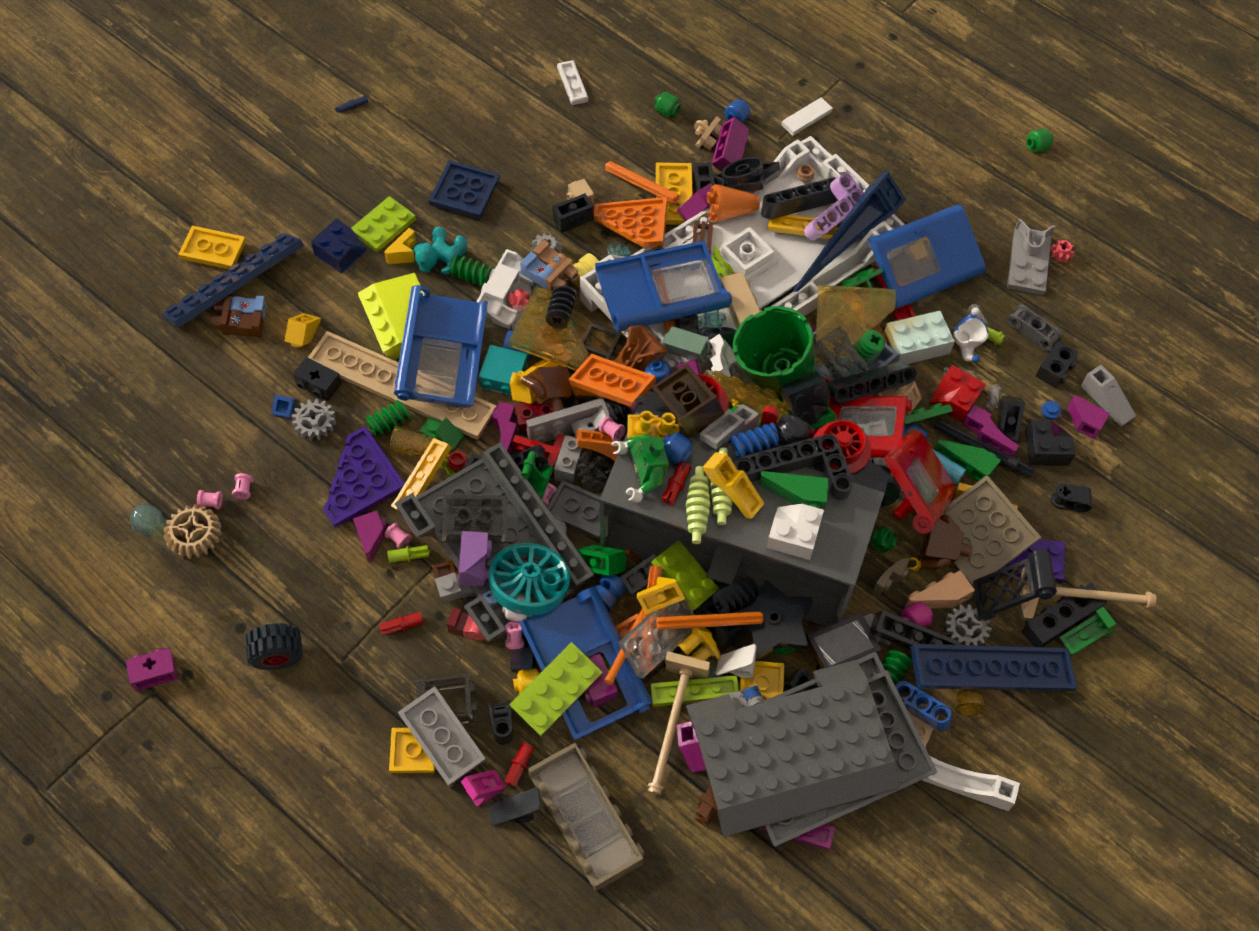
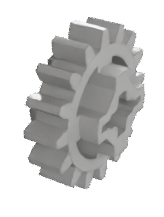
(313, 419)
(959, 630)

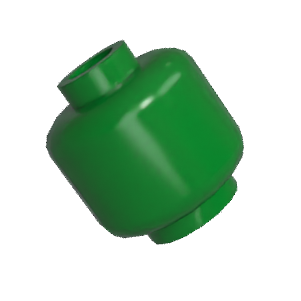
(667, 104)
(1039, 140)

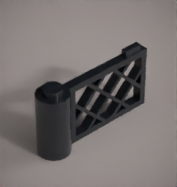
(1040, 581)

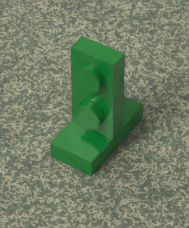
(1089, 632)

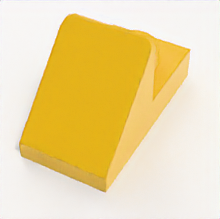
(401, 249)
(660, 596)

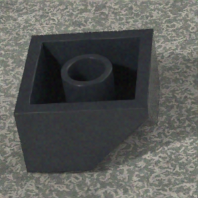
(807, 397)
(1048, 444)

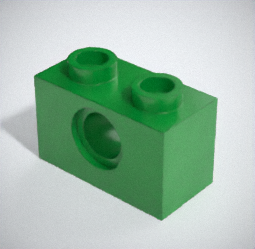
(604, 559)

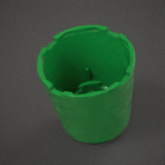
(775, 347)

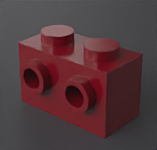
(528, 411)

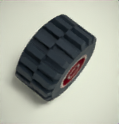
(273, 646)

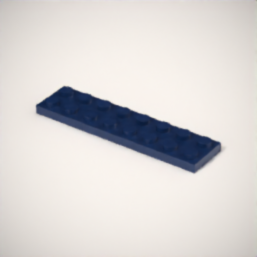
(232, 280)
(992, 667)

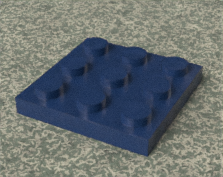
(464, 189)

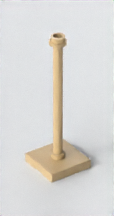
(1028, 608)
(687, 668)

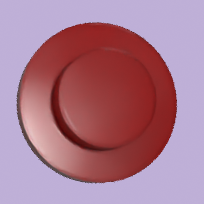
(456, 461)

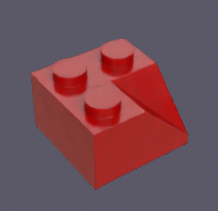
(959, 391)

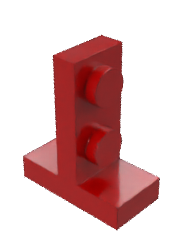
(552, 452)

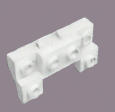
(500, 283)
(725, 361)

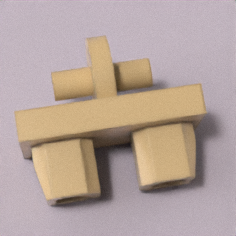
(702, 128)

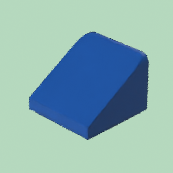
(283, 406)

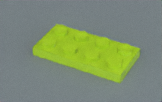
(555, 689)

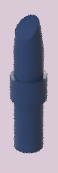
(351, 104)

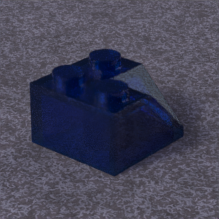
(338, 246)

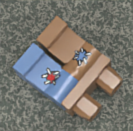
(548, 267)

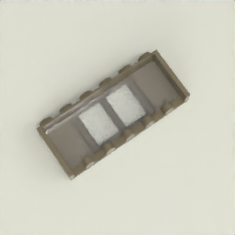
(586, 816)

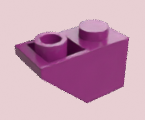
(1086, 416)
(690, 747)

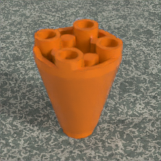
(730, 203)

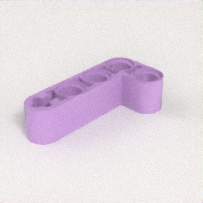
(845, 194)

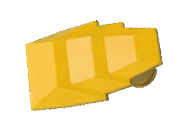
(651, 424)
(698, 636)

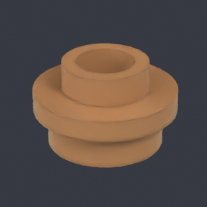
(805, 173)

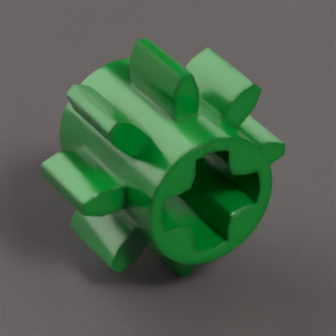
(883, 539)

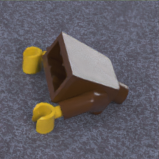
(548, 385)
(942, 546)

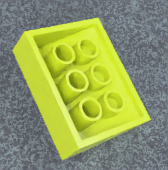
(387, 311)

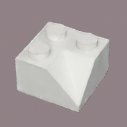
(795, 530)

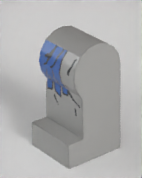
(747, 697)

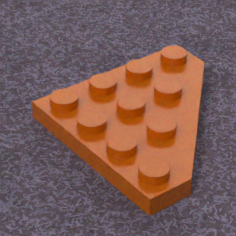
(636, 220)

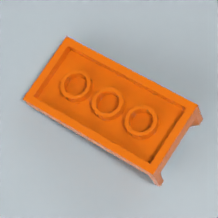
(610, 380)

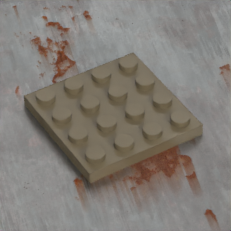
(991, 528)

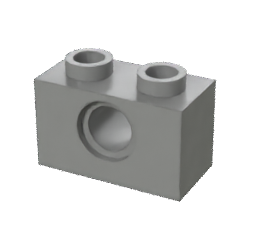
(567, 461)

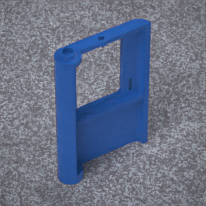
(592, 631)

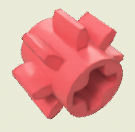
(1062, 251)
(518, 297)

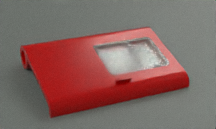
(879, 418)
(921, 479)

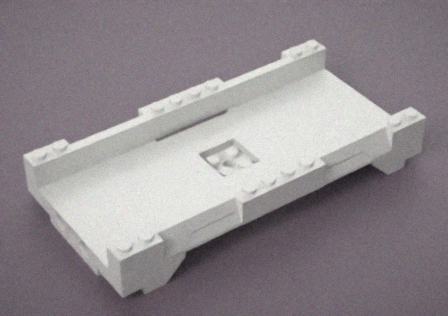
(766, 258)

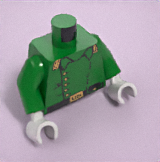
(648, 461)

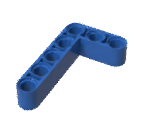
(928, 714)

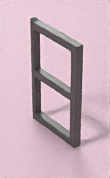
(608, 331)

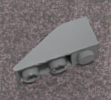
(1108, 395)

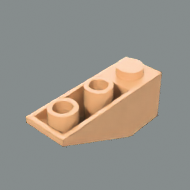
(947, 593)

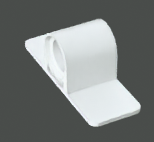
(738, 662)

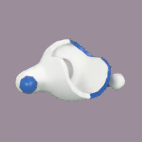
(970, 334)

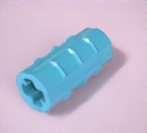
(954, 470)

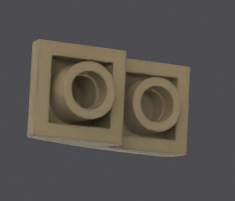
(892, 574)

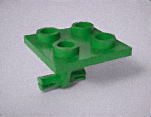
(861, 278)
(536, 478)

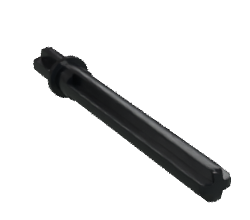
(1009, 461)

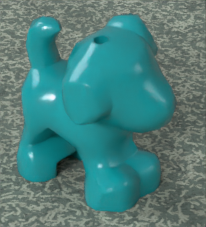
(427, 255)

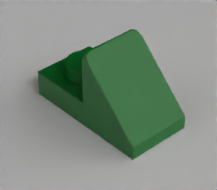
(442, 431)

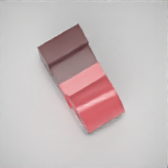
(463, 625)

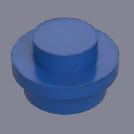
(1051, 410)

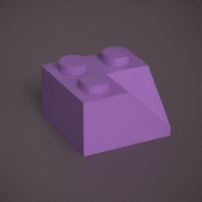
(474, 552)

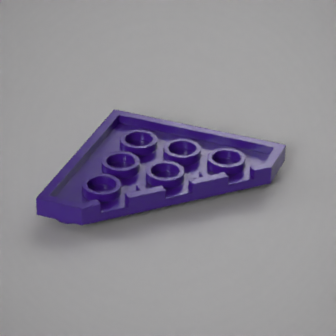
(361, 479)

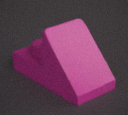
(483, 786)

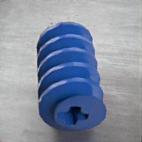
(755, 440)

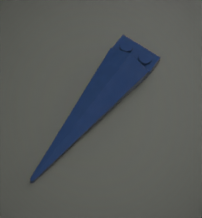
(871, 209)

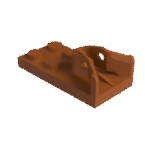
(640, 349)

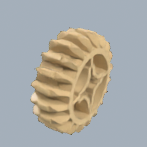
(184, 526)

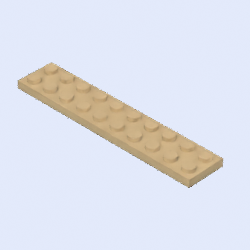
(379, 375)

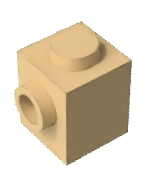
(578, 188)

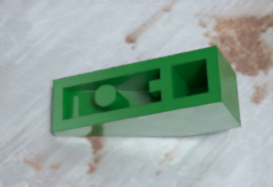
(975, 460)
(797, 488)

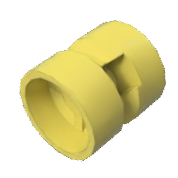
(585, 265)

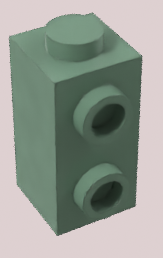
(687, 344)

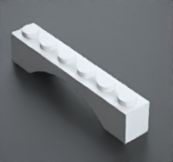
(978, 786)

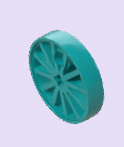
(529, 577)

